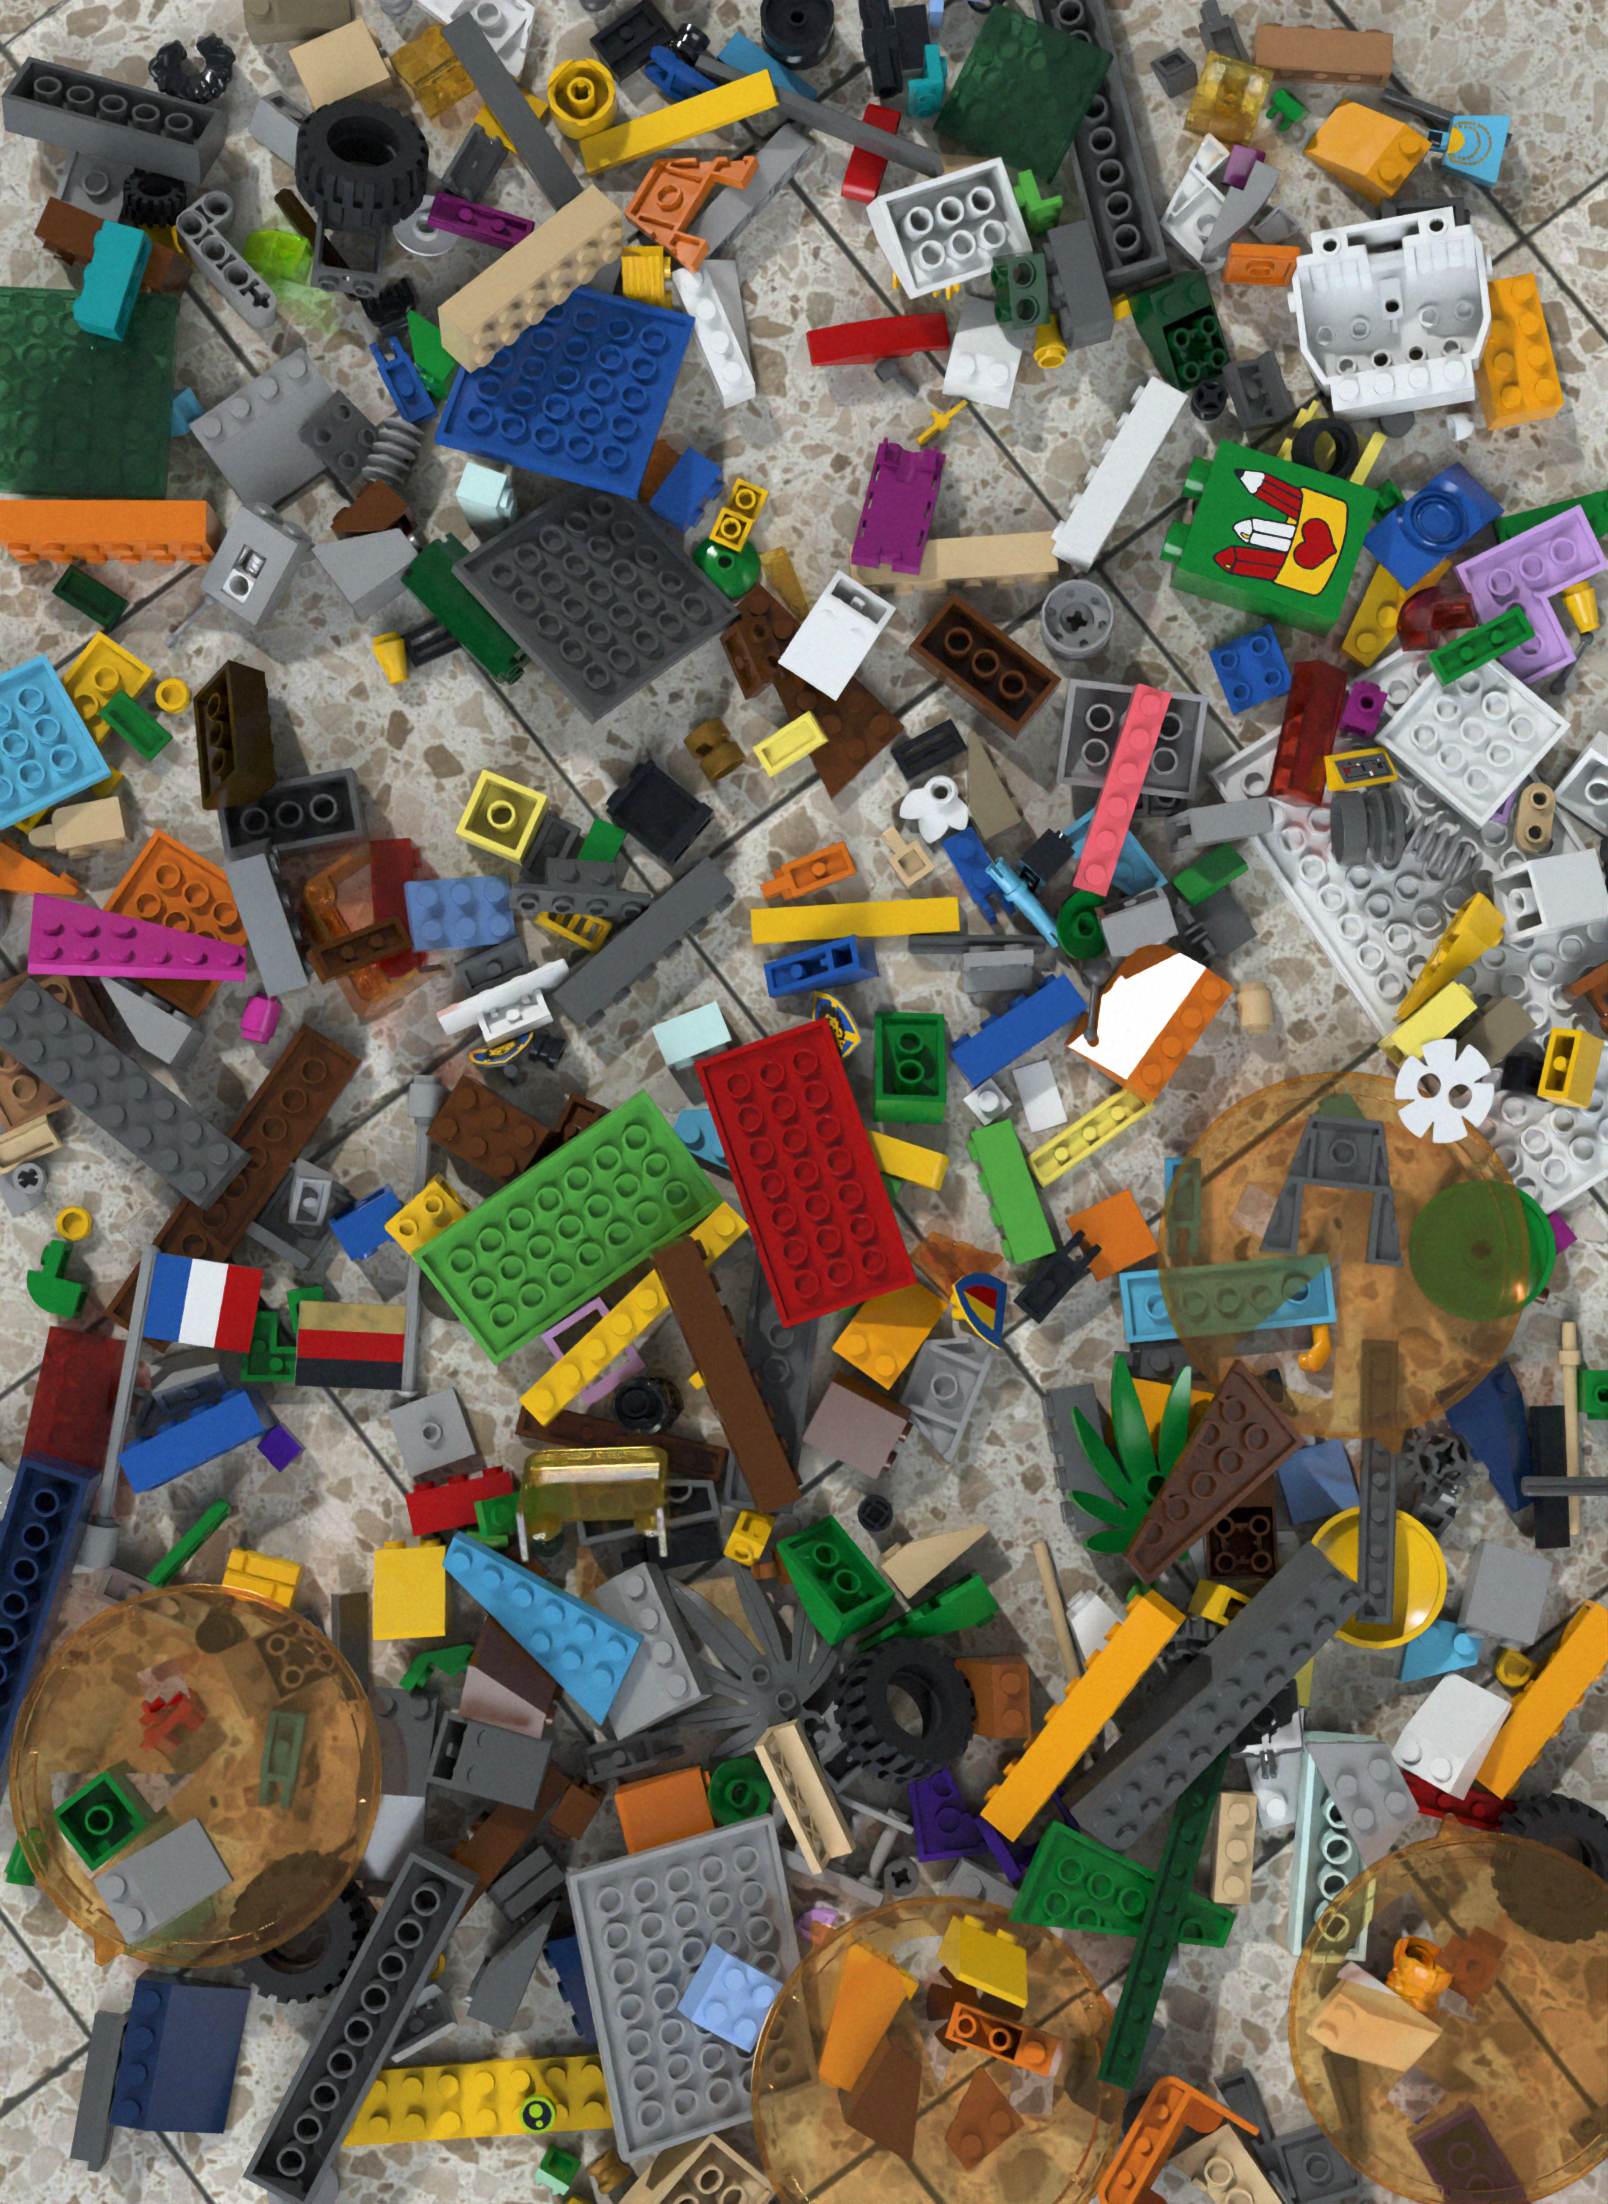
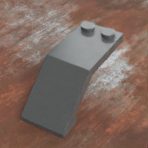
(406, 1740)

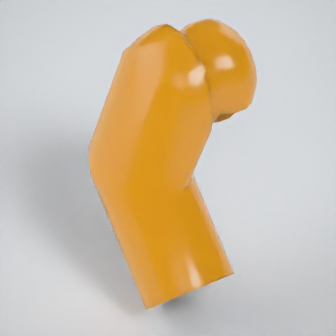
(1321, 1349)

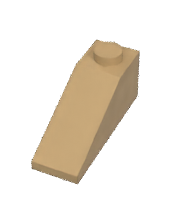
(923, 1558)

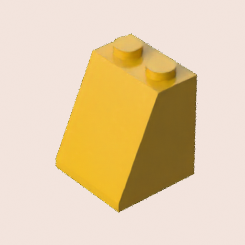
(412, 1591)

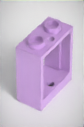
(620, 1375)

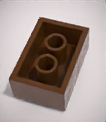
(490, 1131)

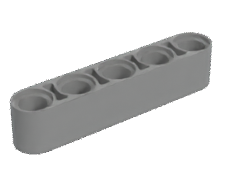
(737, 207)

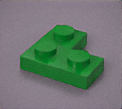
(266, 1359)

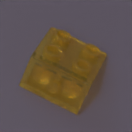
(432, 72)

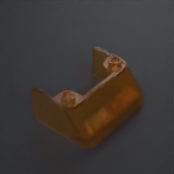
(370, 988)

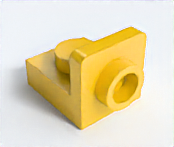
(749, 1536)

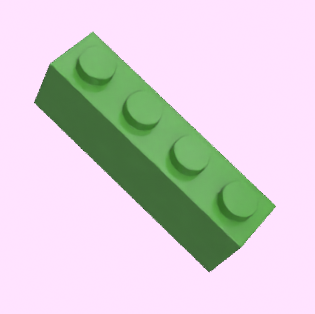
(1011, 1192)

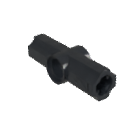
(880, 47)

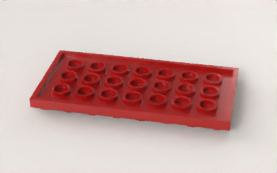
(805, 1173)

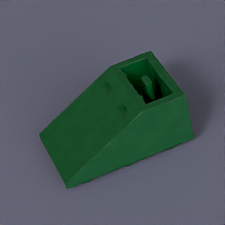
(1181, 328)

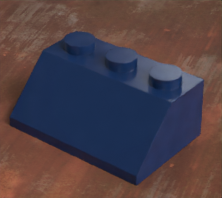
(564, 1955)

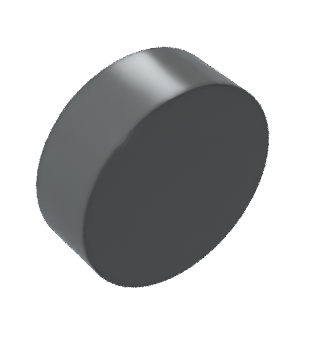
(1396, 424)

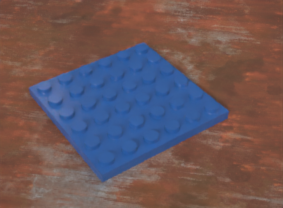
(575, 392)

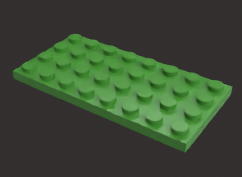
(568, 1227)

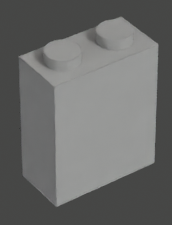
(1504, 1595)

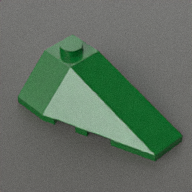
(949, 1610)

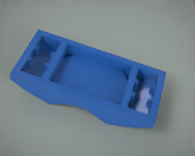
(1432, 525)

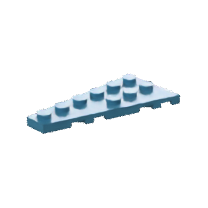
(564, 1634)

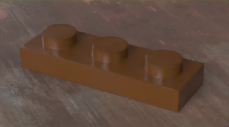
(359, 949)

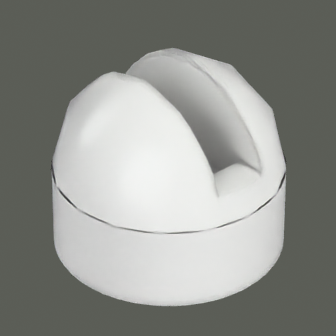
(1459, 426)

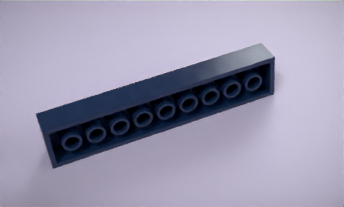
(37, 1558)

